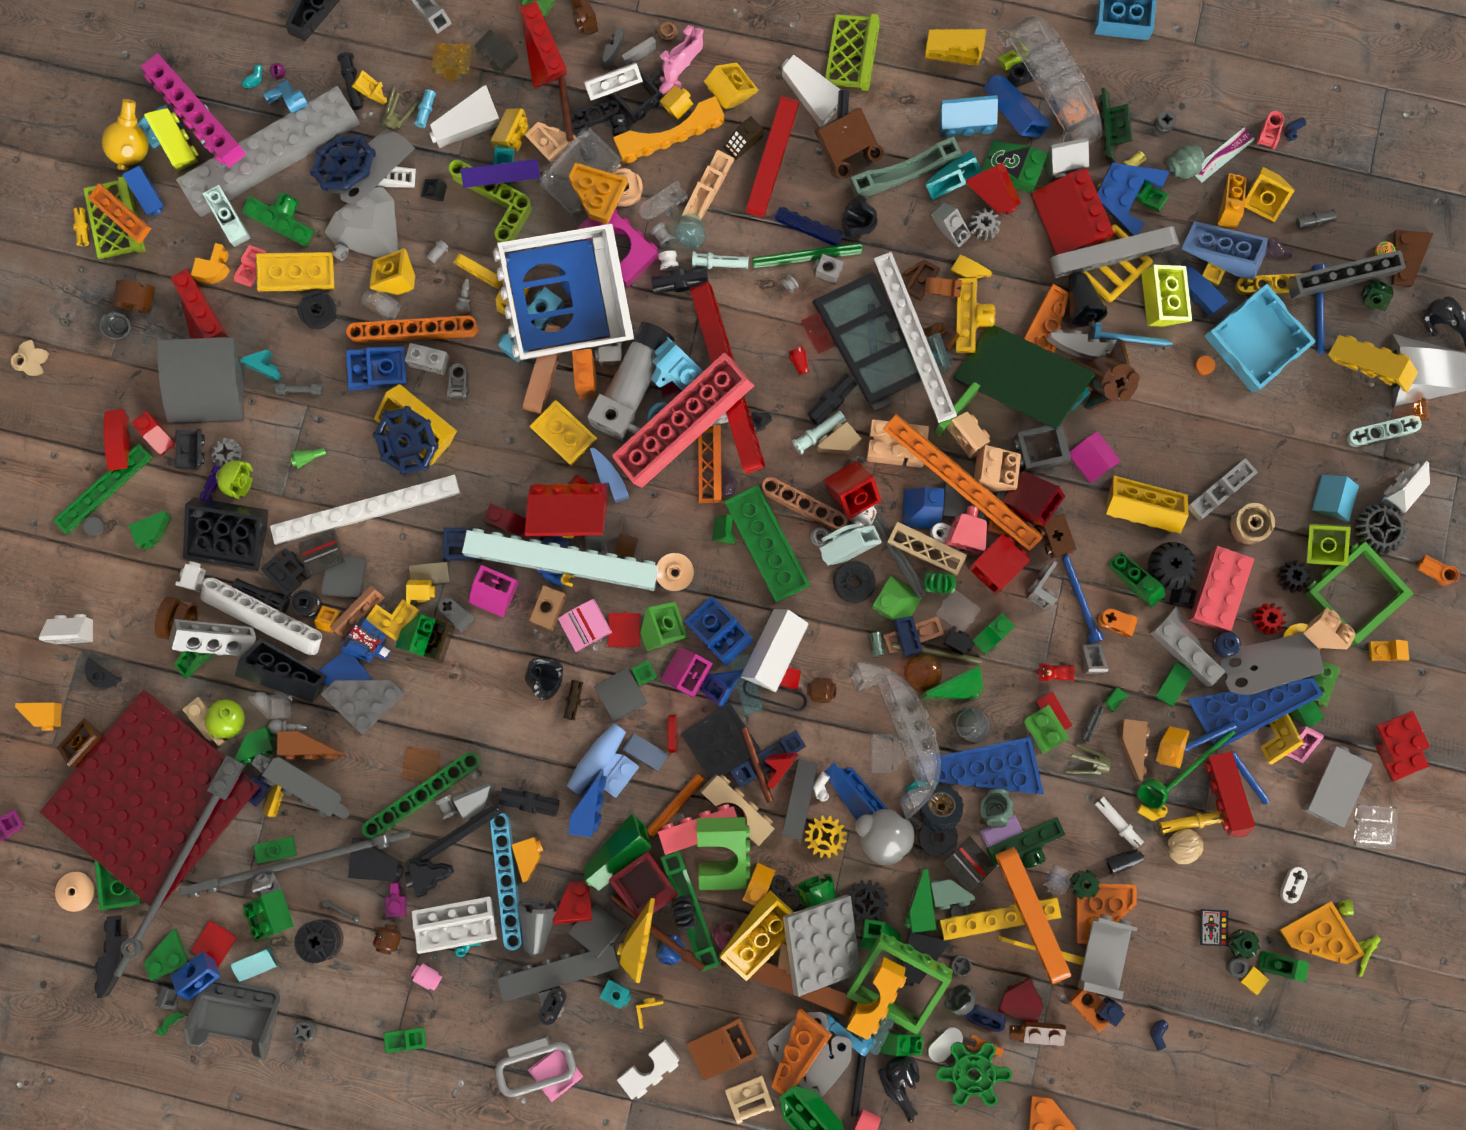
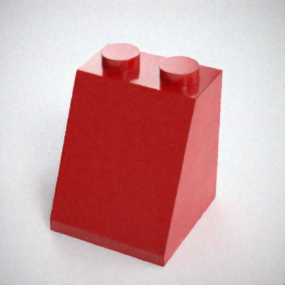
(853, 489)
(999, 564)

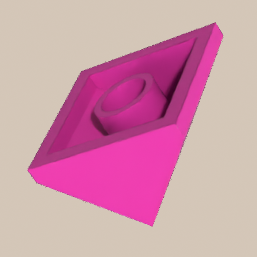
(1094, 457)

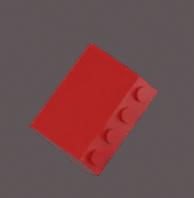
(1072, 213)
(566, 509)

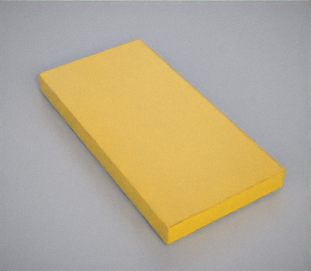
(295, 271)

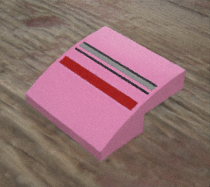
(584, 625)

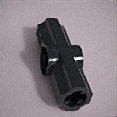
(679, 280)
(832, 399)
(529, 802)

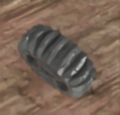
(1383, 514)

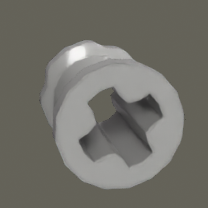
(662, 235)
(447, 807)

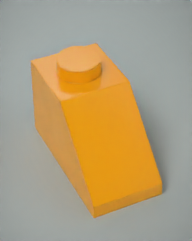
(41, 714)
(1172, 747)
(527, 856)
(758, 884)

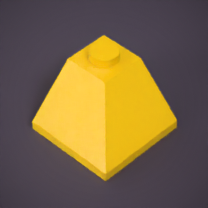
(1268, 194)
(393, 273)

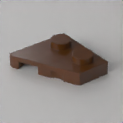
(915, 278)

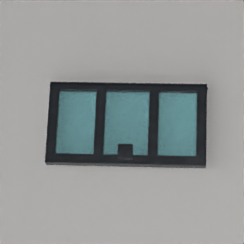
(868, 337)

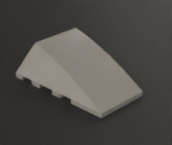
(1439, 370)

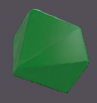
(1114, 699)

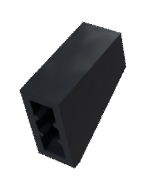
(374, 864)
(924, 944)

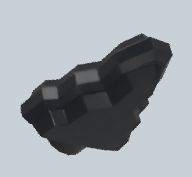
(425, 875)

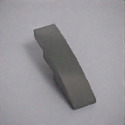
(799, 799)

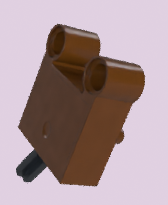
(846, 137)

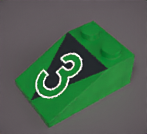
(1021, 162)
(920, 909)

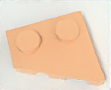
(547, 140)

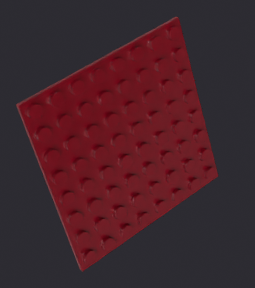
(142, 797)

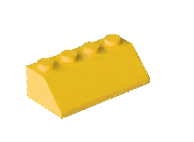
(400, 397)
(1147, 505)

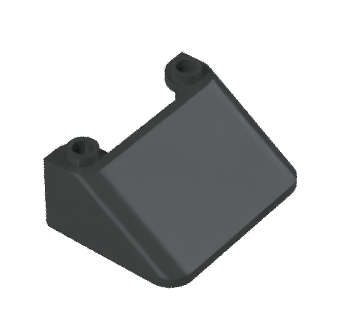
(234, 1013)

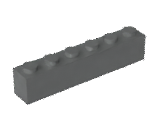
(1345, 274)
(556, 973)

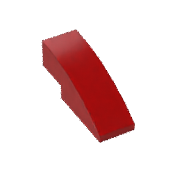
(116, 439)

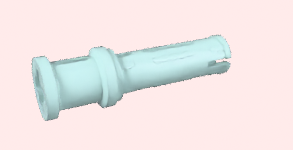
(710, 260)
(811, 436)

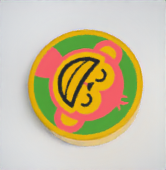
(1383, 248)

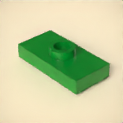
(275, 850)

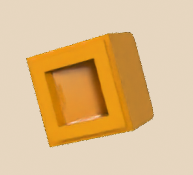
(326, 618)

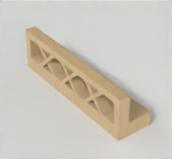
(928, 544)

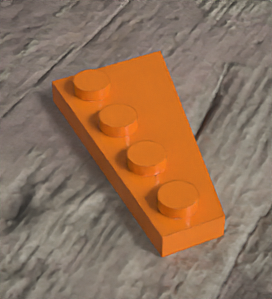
(1048, 317)
(802, 1049)

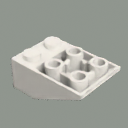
(1408, 487)

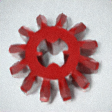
(1269, 626)

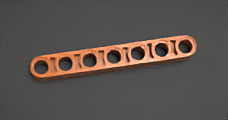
(404, 326)
(1033, 915)

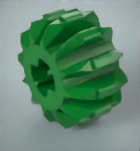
(939, 582)

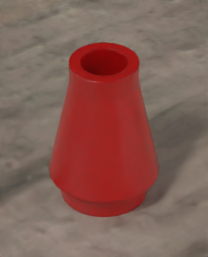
(799, 360)

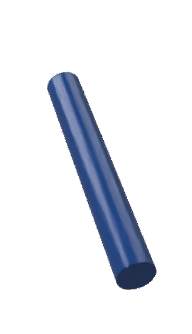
(1210, 735)
(1250, 779)

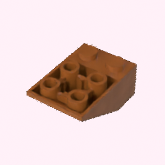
(299, 744)
(722, 1048)

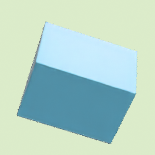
(1335, 497)

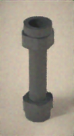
(282, 388)

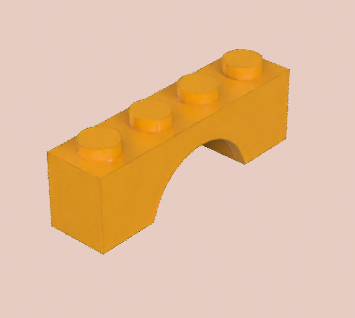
(865, 1017)

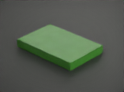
(959, 407)

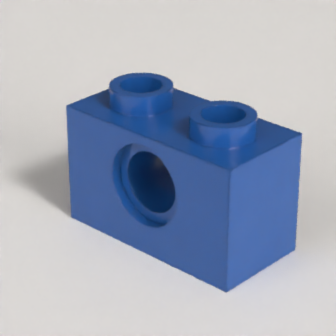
(195, 976)

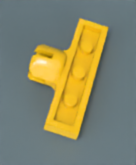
(971, 316)

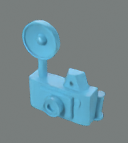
(673, 366)

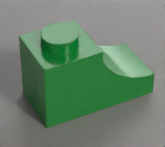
(993, 633)
(190, 661)

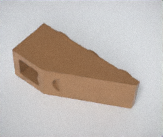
(1133, 743)

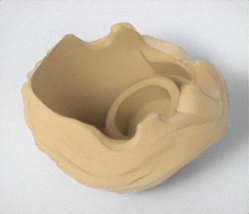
(1185, 846)

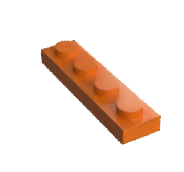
(119, 213)

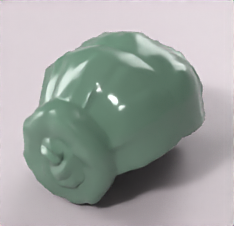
(1186, 161)
(996, 808)

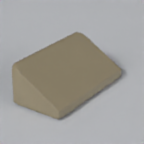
(436, 572)

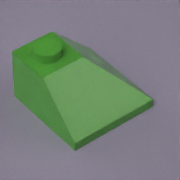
(896, 600)
(662, 626)

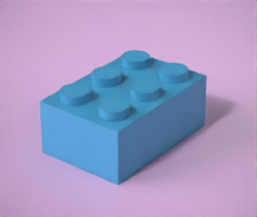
(1125, 18)

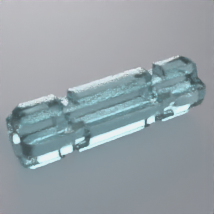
(880, 1036)

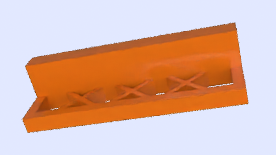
(716, 442)

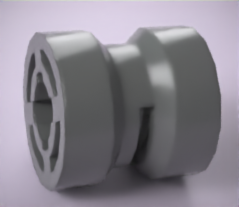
(964, 965)

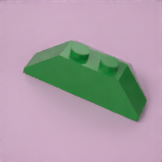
(807, 1111)

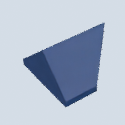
(720, 686)

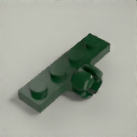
(1029, 843)

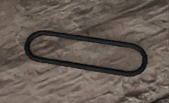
(775, 703)

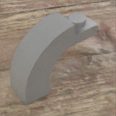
(432, 14)

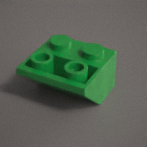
(268, 915)

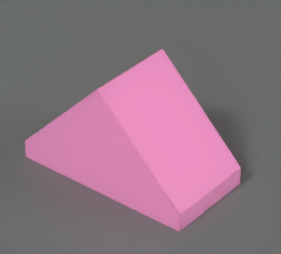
(1311, 739)

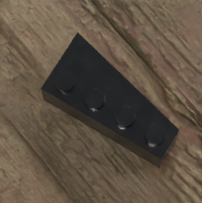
(280, 671)

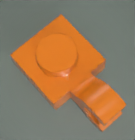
(979, 1042)

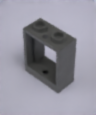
(1060, 443)

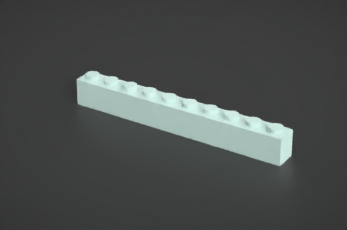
(560, 560)

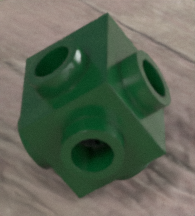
(1377, 295)
(1077, 884)
(1237, 942)

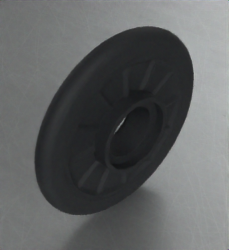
(850, 593)

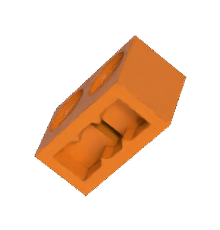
(1088, 1010)

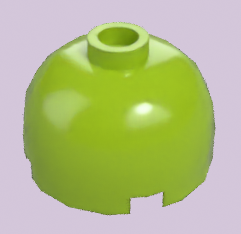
(234, 478)
(224, 719)

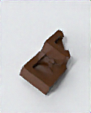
(948, 335)

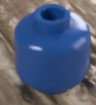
(666, 954)

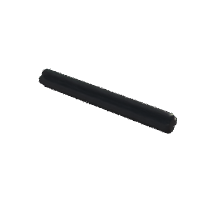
(461, 832)

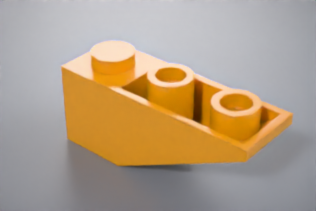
(1232, 202)

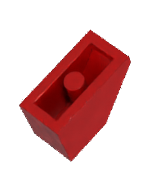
(153, 432)

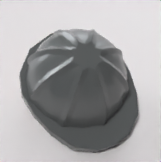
(972, 724)

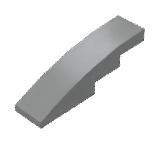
(1222, 489)

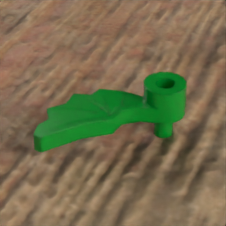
(172, 1019)

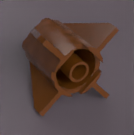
(1113, 377)

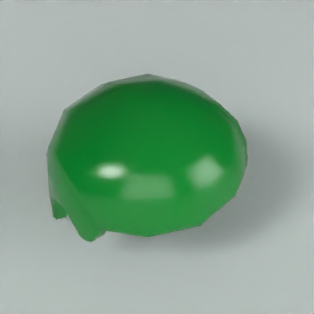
(1153, 793)

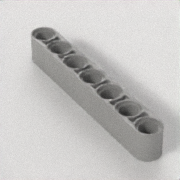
(1114, 252)

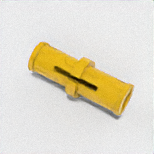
(80, 226)

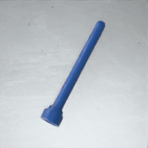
(1320, 315)
(1094, 633)

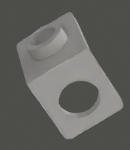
(265, 881)

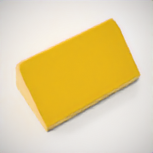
(273, 801)

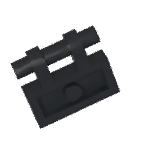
(282, 576)

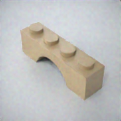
(720, 792)

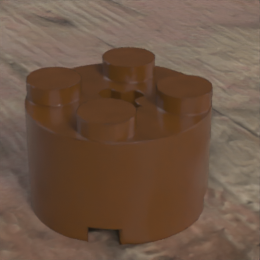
(133, 295)

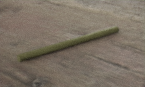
(945, 654)

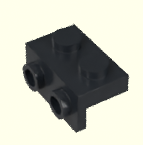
(188, 449)

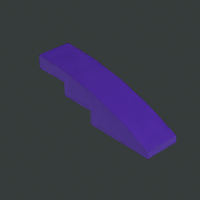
(500, 173)

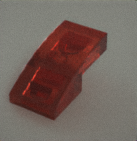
(818, 333)

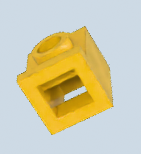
(419, 591)

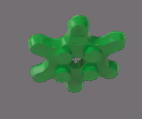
(968, 1085)

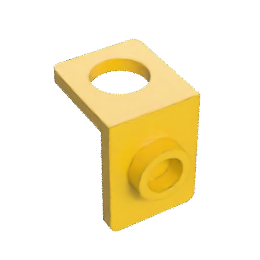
(646, 1003)

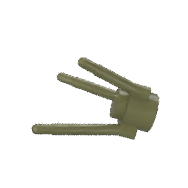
(390, 119)
(1099, 763)

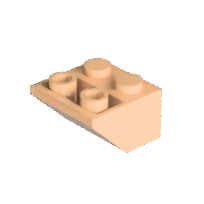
(997, 469)
(1329, 631)

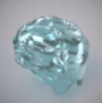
(690, 231)

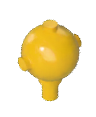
(125, 140)

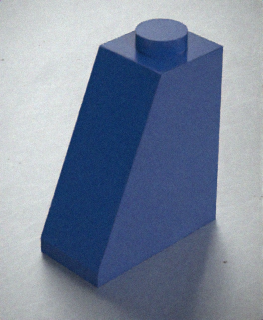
(144, 190)

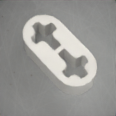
(1297, 887)

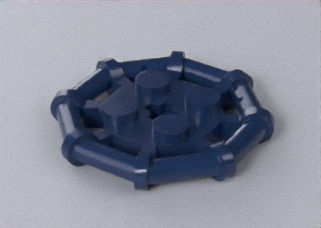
(339, 175)
(412, 434)

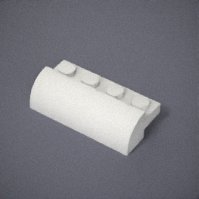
(454, 925)

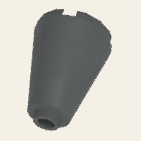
(535, 924)

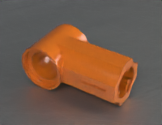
(1437, 569)

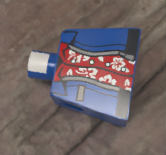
(365, 642)

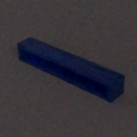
(809, 227)

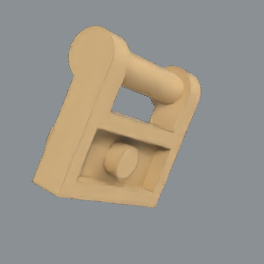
(746, 1093)

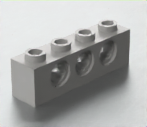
(183, 631)

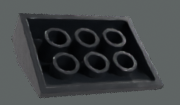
(224, 533)

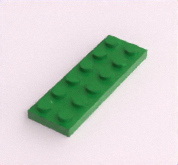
(767, 544)

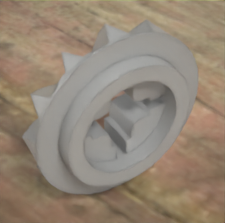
(230, 445)

